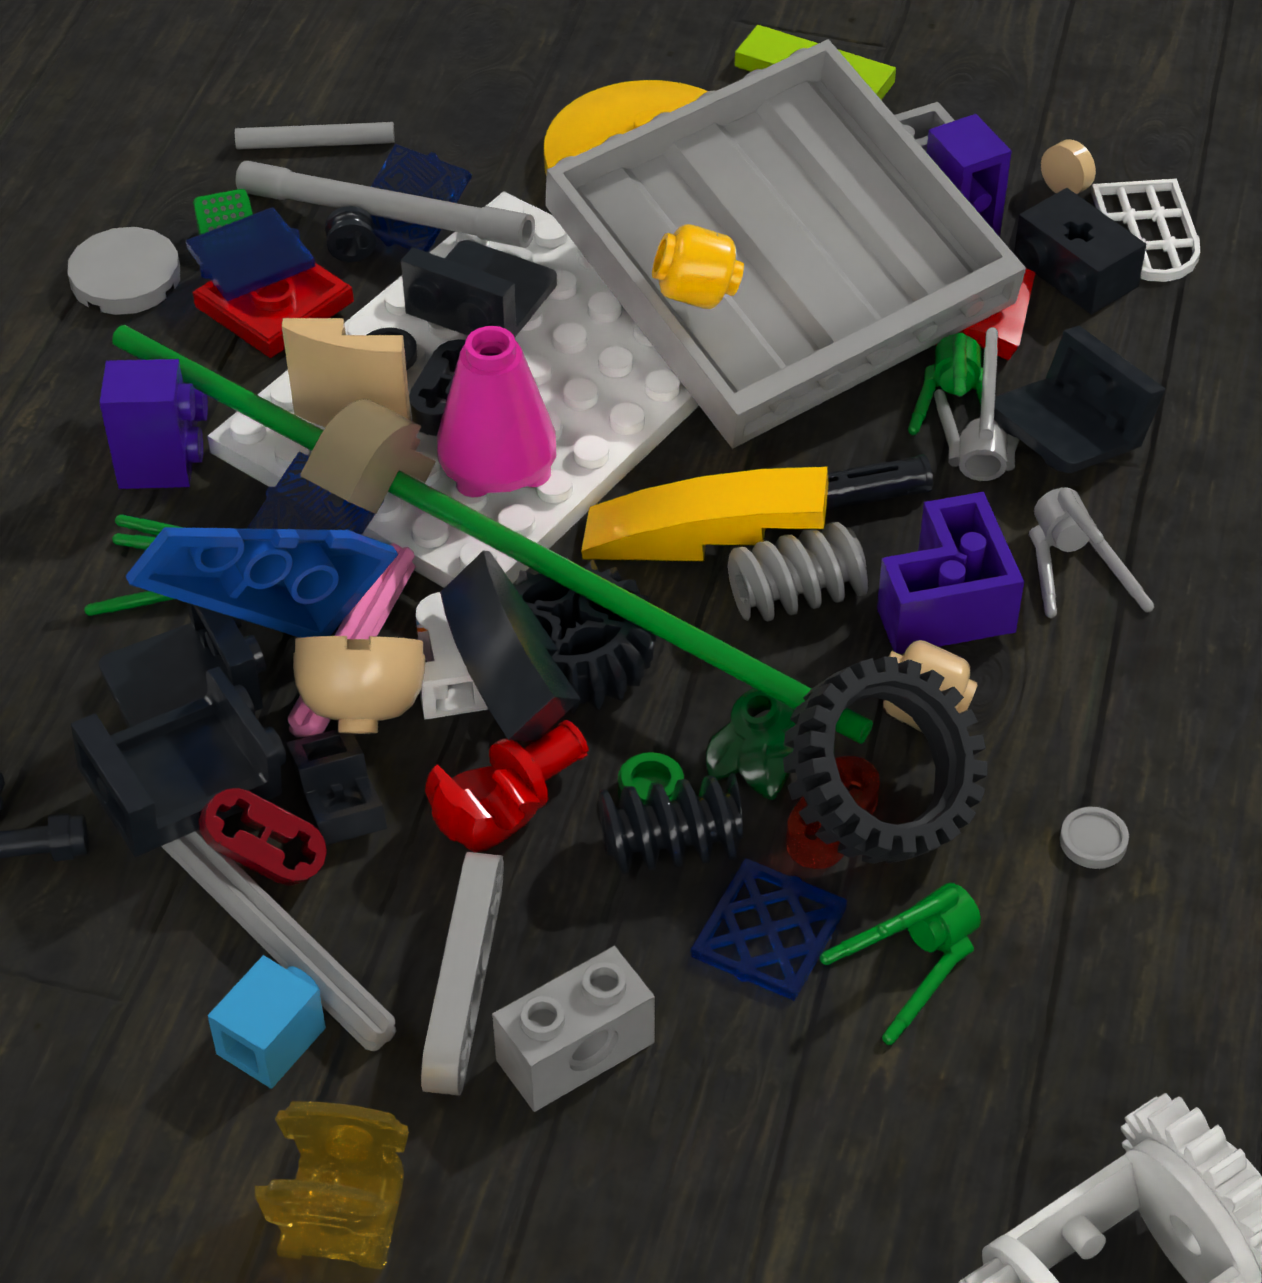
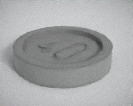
(1094, 837)

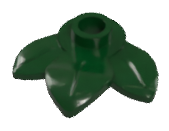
(753, 744)

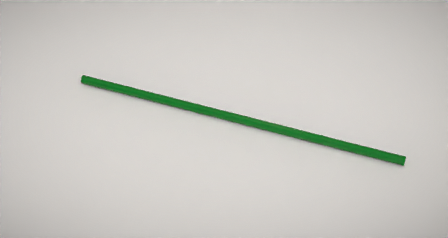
(506, 541)

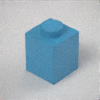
(267, 1020)

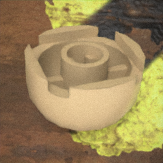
(358, 678)

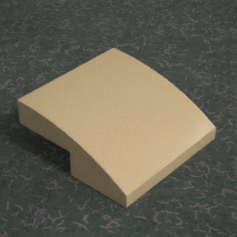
(337, 369)

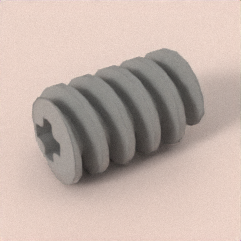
(797, 568)

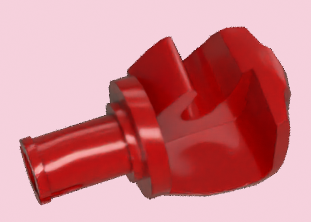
(496, 801)

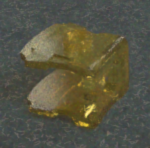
(343, 1186)

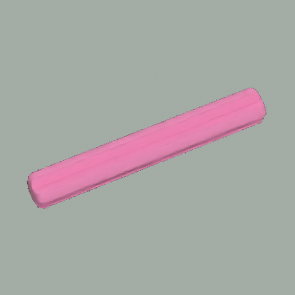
(362, 621)

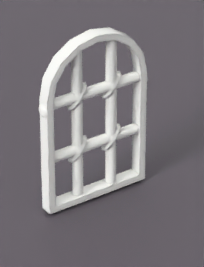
(1156, 214)

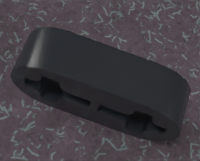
(434, 385)

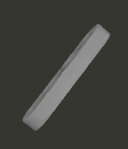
(462, 974)

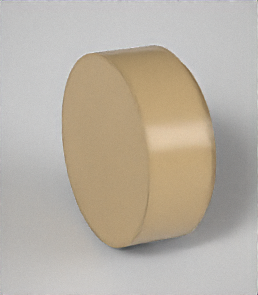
(1068, 166)

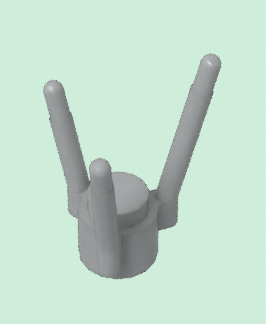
(983, 447)
(1069, 527)

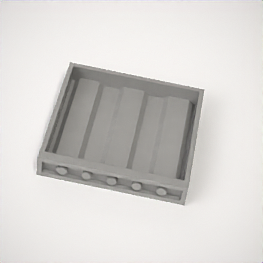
(832, 207)

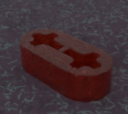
(817, 853)

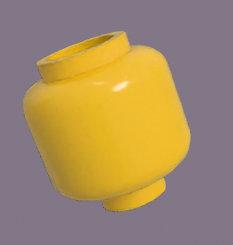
(697, 266)

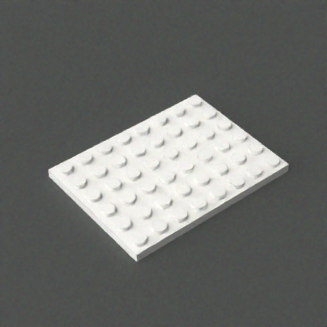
(595, 374)

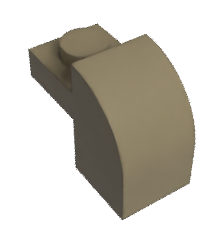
(364, 452)

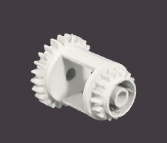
(1182, 1178)

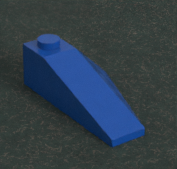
(270, 577)

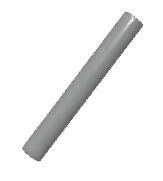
(314, 135)

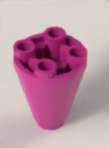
(494, 419)

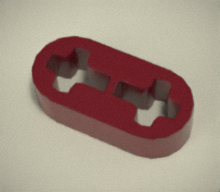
(270, 822)

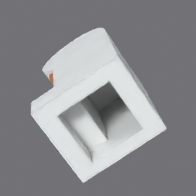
(446, 682)

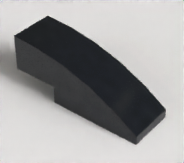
(506, 651)

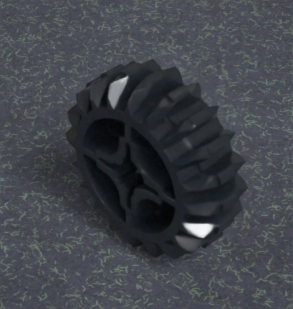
(595, 646)

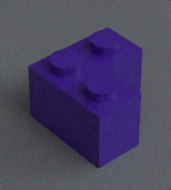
(974, 163)
(152, 423)
(958, 581)

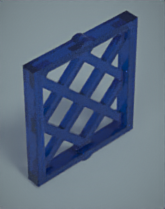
(746, 968)

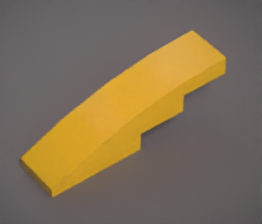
(717, 509)

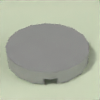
(124, 270)

